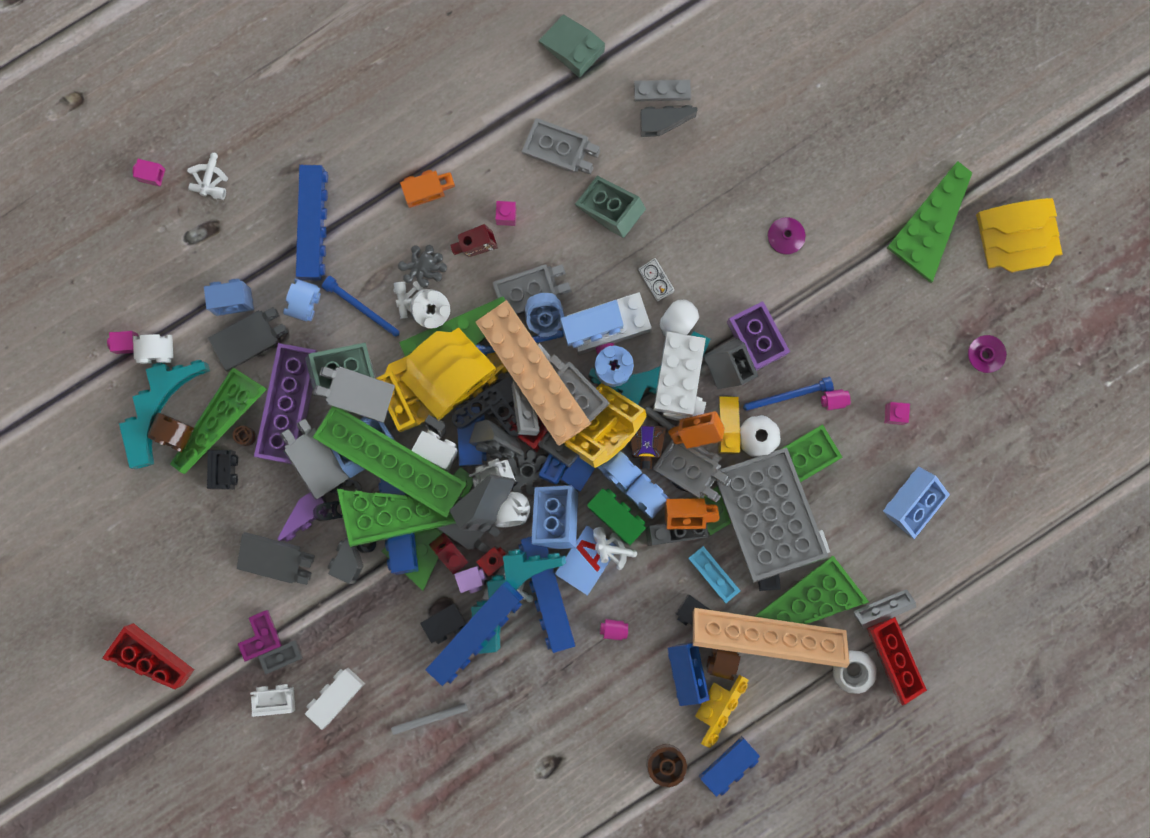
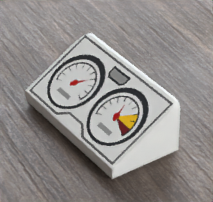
(656, 279)

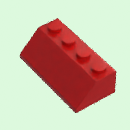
(897, 660)

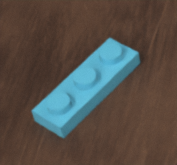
(714, 574)

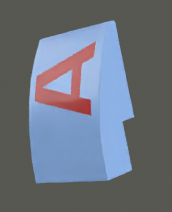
(583, 563)

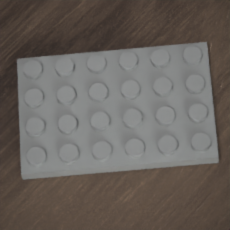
(771, 515)

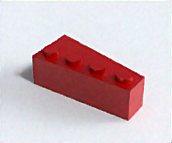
(148, 657)

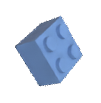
(228, 297)

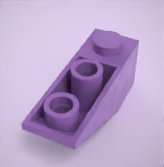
(301, 517)

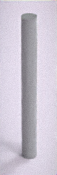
(429, 719)

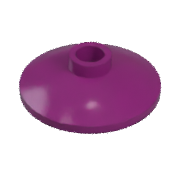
(784, 244)
(995, 350)

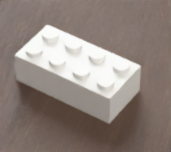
(634, 321)
(679, 374)

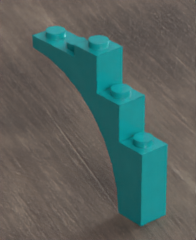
(637, 383)
(148, 403)
(517, 571)

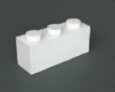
(334, 697)

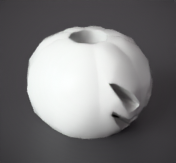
(679, 318)
(749, 442)
(513, 511)
(858, 683)

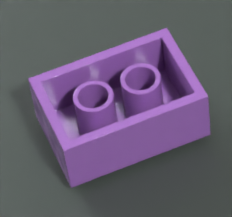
(759, 334)

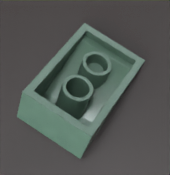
(573, 45)
(611, 206)
(350, 357)

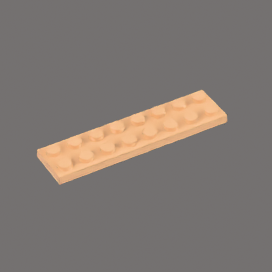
(533, 373)
(770, 638)

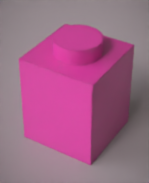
(148, 172)
(505, 213)
(121, 342)
(897, 413)

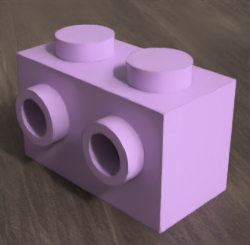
(471, 579)

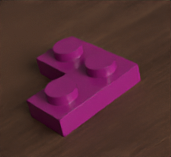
(265, 637)

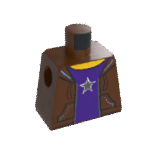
(647, 444)

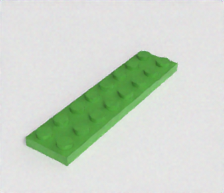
(809, 456)
(390, 461)

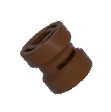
(246, 438)

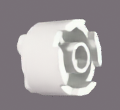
(440, 310)
(153, 348)

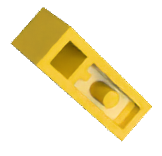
(731, 421)

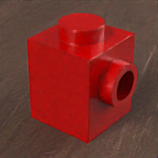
(486, 563)

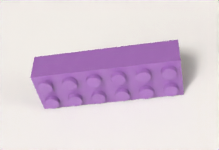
(285, 402)

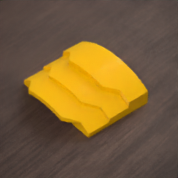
(1020, 235)
(445, 370)
(405, 406)
(609, 429)

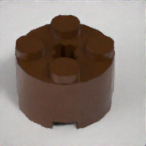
(170, 432)
(723, 664)
(678, 766)

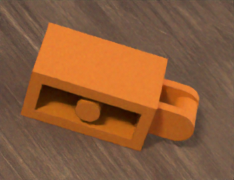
(425, 187)
(698, 430)
(689, 513)

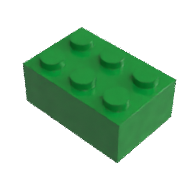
(616, 516)

